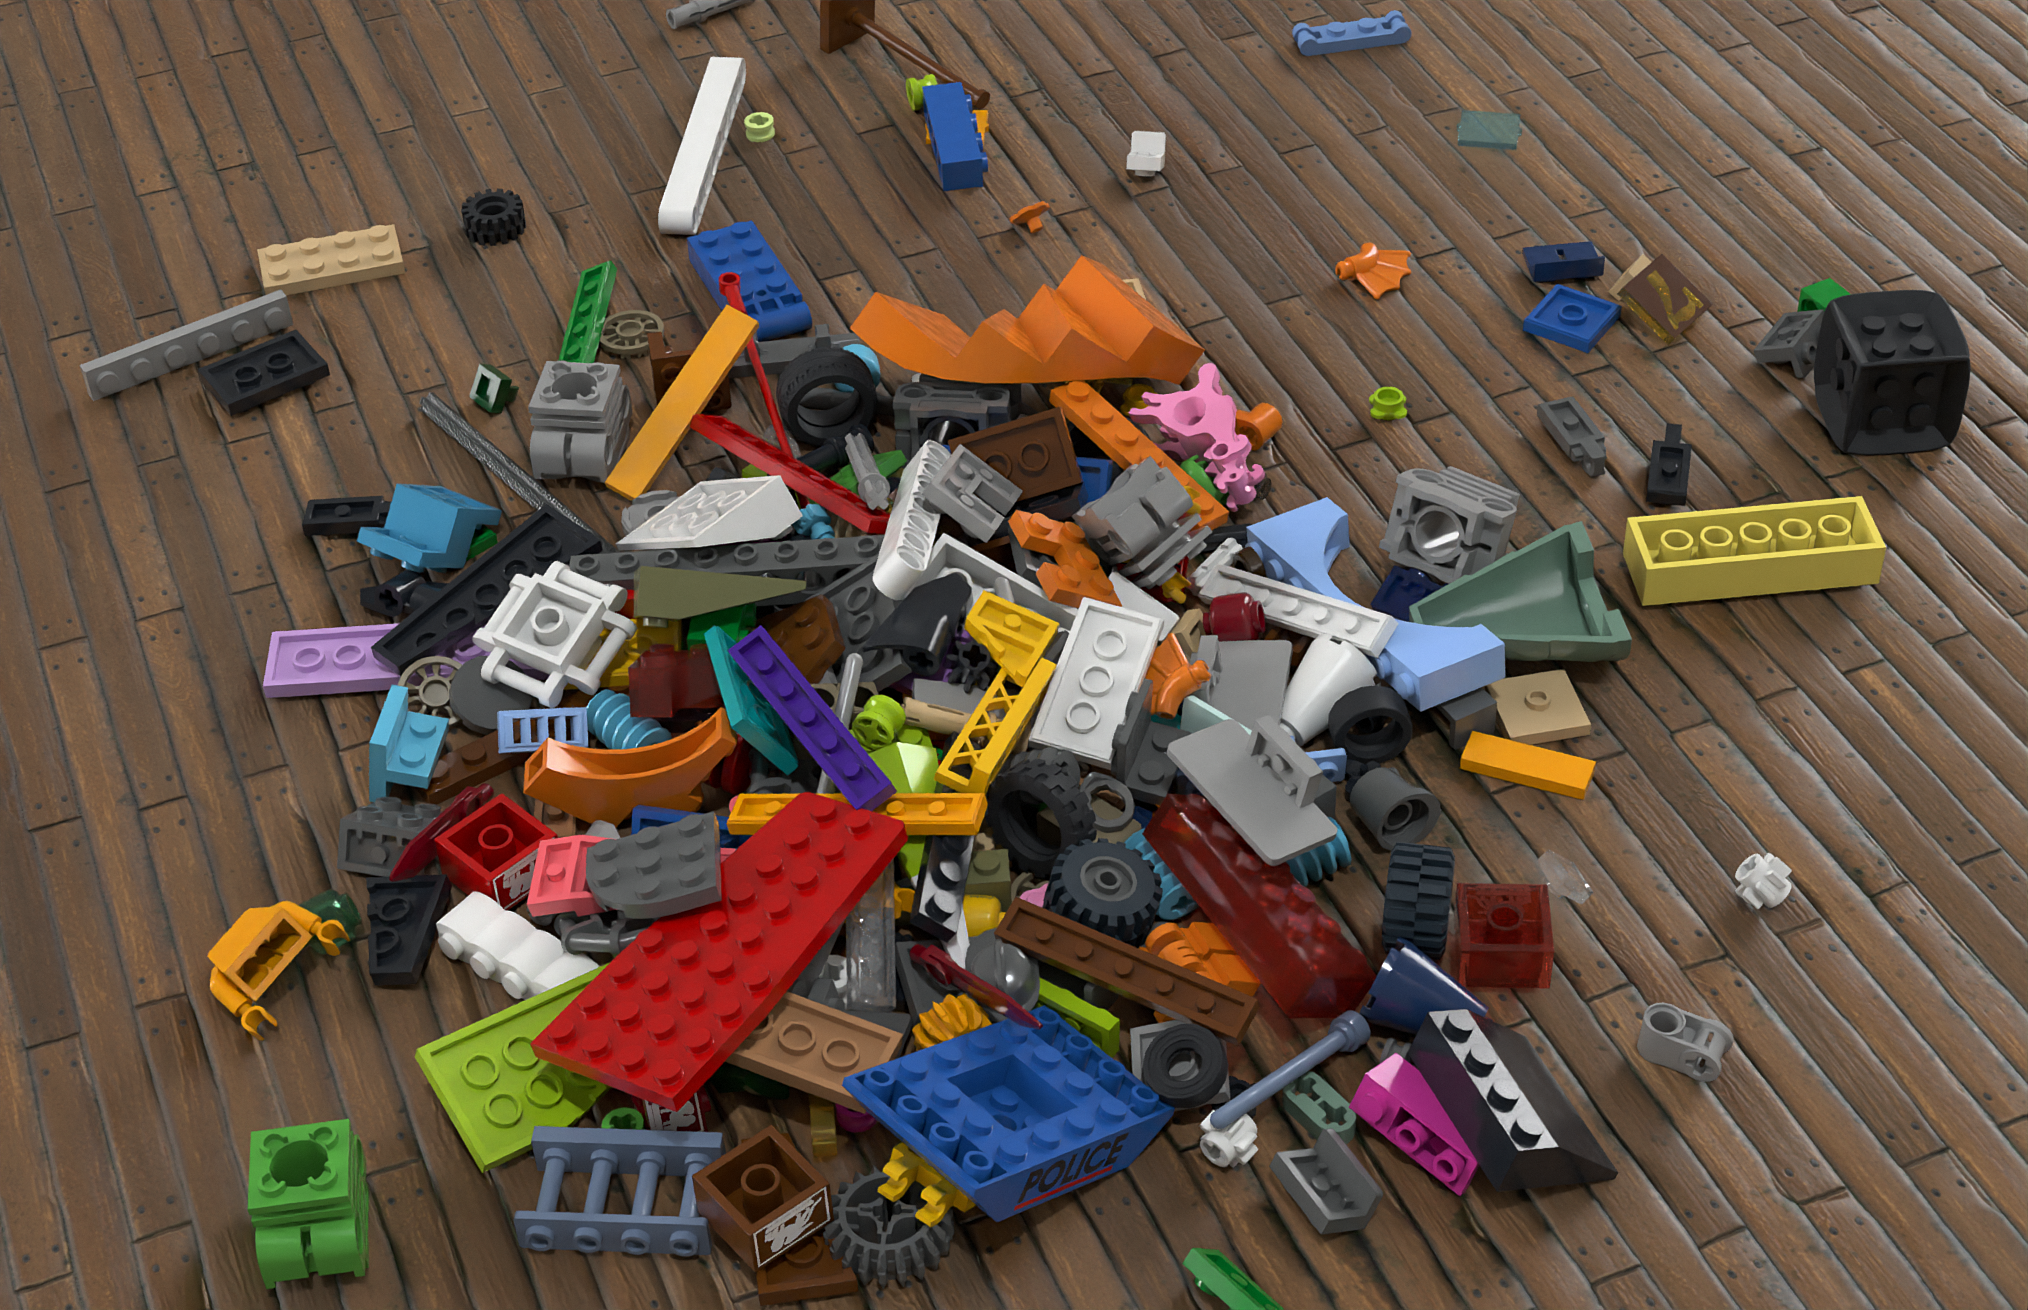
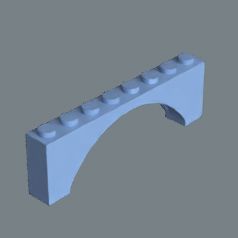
(1419, 660)

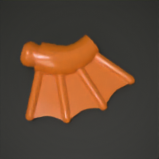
(1375, 269)
(1173, 677)

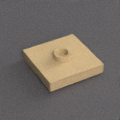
(1538, 708)

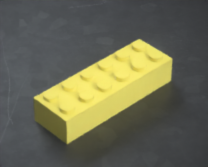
(1753, 550)

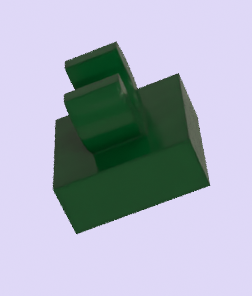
(492, 388)

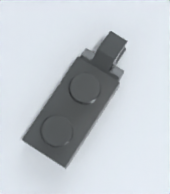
(1575, 433)

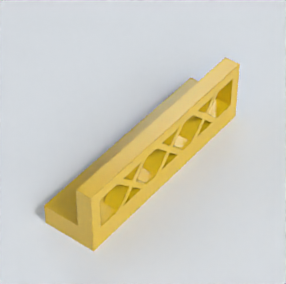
(1001, 735)

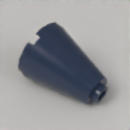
(1411, 987)

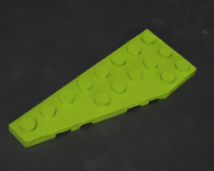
(497, 1084)

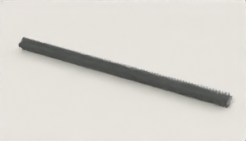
(499, 462)

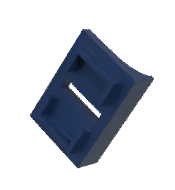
(1579, 261)

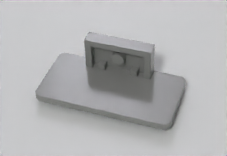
(1246, 677)
(1258, 785)

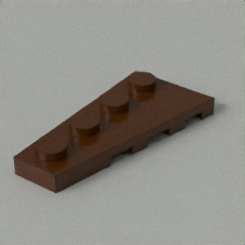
(804, 1271)

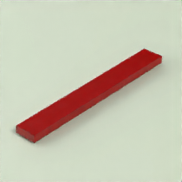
(792, 471)

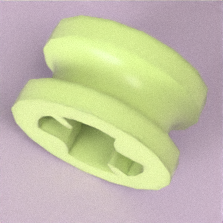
(759, 127)

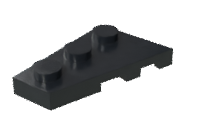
(403, 925)

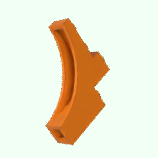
(614, 781)

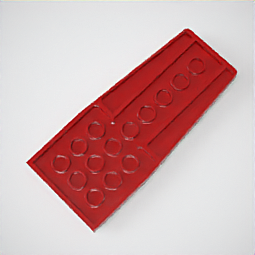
(713, 973)

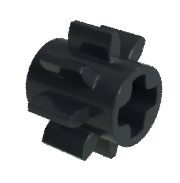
(975, 655)

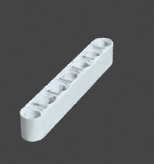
(910, 525)

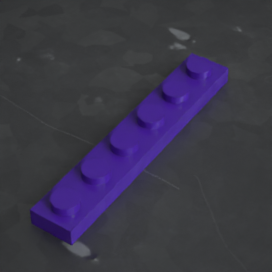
(812, 721)

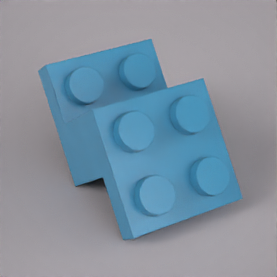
(428, 527)

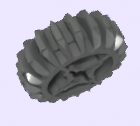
(862, 1237)

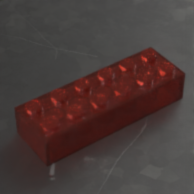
(1260, 911)

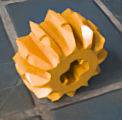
(948, 1021)

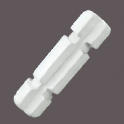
(1222, 555)

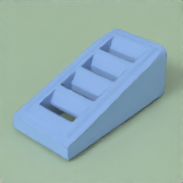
(505, 719)

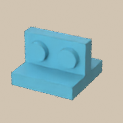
(403, 746)

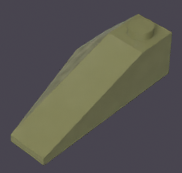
(683, 594)

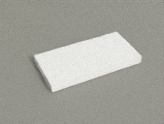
(1093, 680)

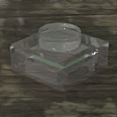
(1563, 877)

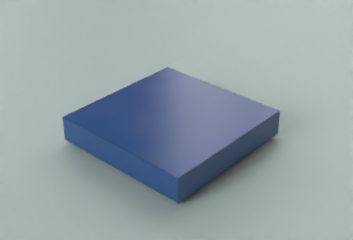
(1572, 318)

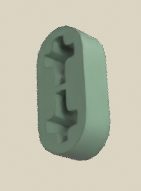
(1323, 1104)

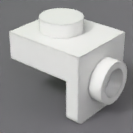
(1147, 152)

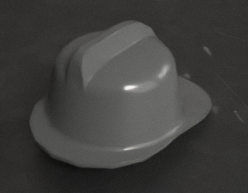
(1005, 969)

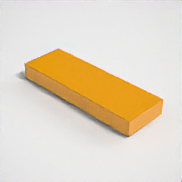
(1528, 765)

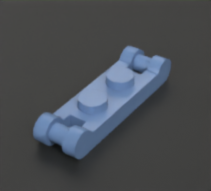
(1351, 35)

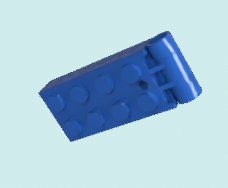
(765, 284)

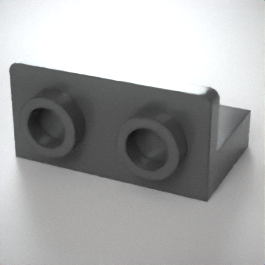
(1793, 340)

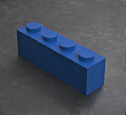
(954, 136)

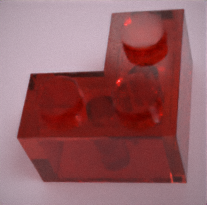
(672, 679)

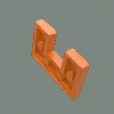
(1078, 566)

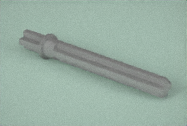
(872, 486)

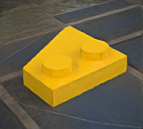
(1011, 634)

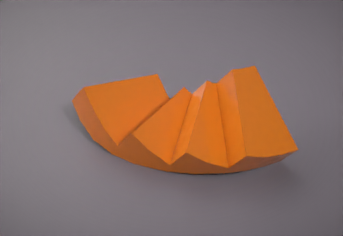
(1075, 333)

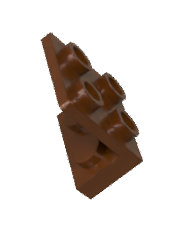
(667, 366)

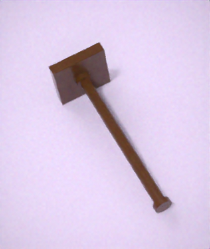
(849, 19)

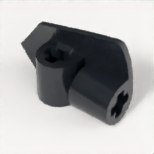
(399, 594)
(925, 624)

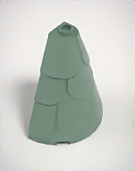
(1536, 603)

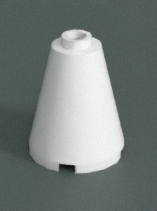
(1319, 681)

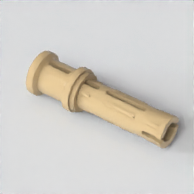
(948, 720)

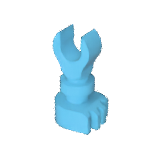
(814, 522)

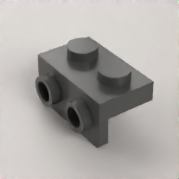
(1329, 1184)

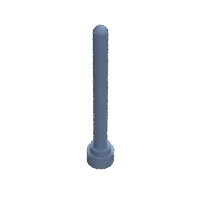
(1345, 1034)

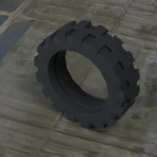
(1059, 795)

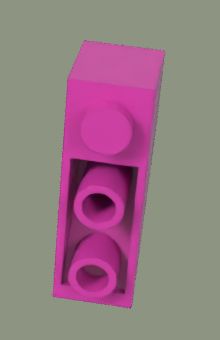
(1407, 1112)

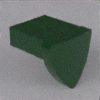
(735, 1079)

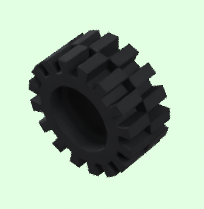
(493, 217)

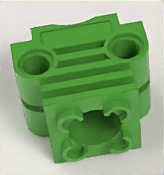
(309, 1201)

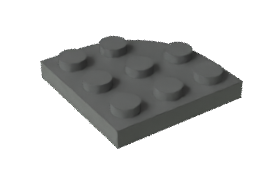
(658, 868)

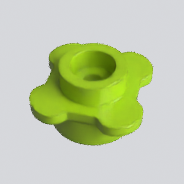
(1388, 404)

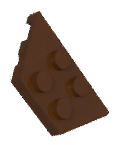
(807, 635)

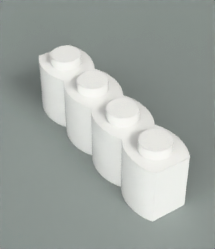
(507, 948)

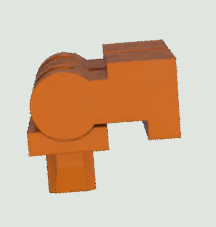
(1203, 951)

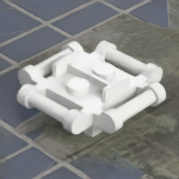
(556, 629)

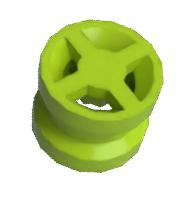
(915, 92)
(878, 722)

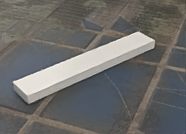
(1305, 610)

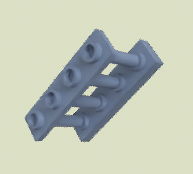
(618, 1152)

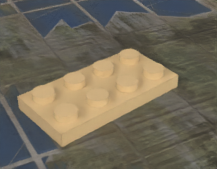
(331, 260)

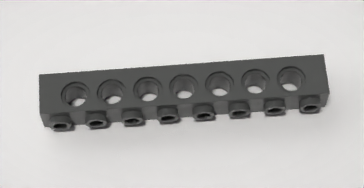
(813, 561)

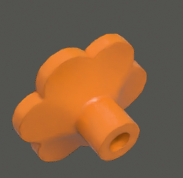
(1031, 216)

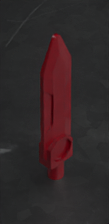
(422, 848)
(946, 971)

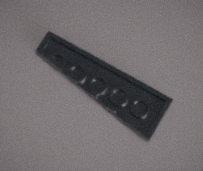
(480, 589)

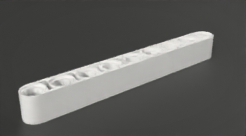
(702, 146)

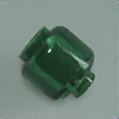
(333, 906)

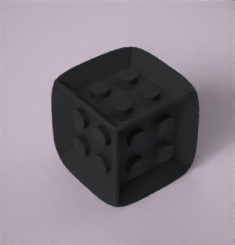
(1891, 372)

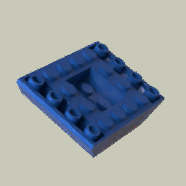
(1014, 1111)

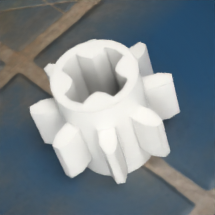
(1763, 880)
(1229, 1144)

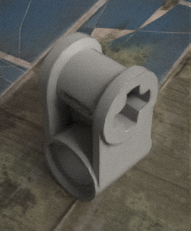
(1680, 1041)

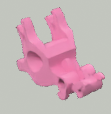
(1204, 425)

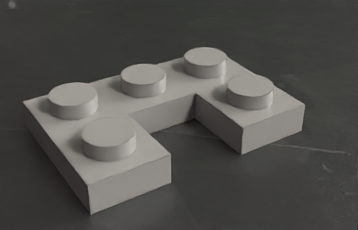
(953, 488)

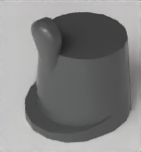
(1394, 807)

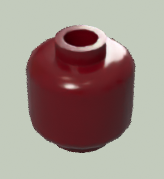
(1234, 617)

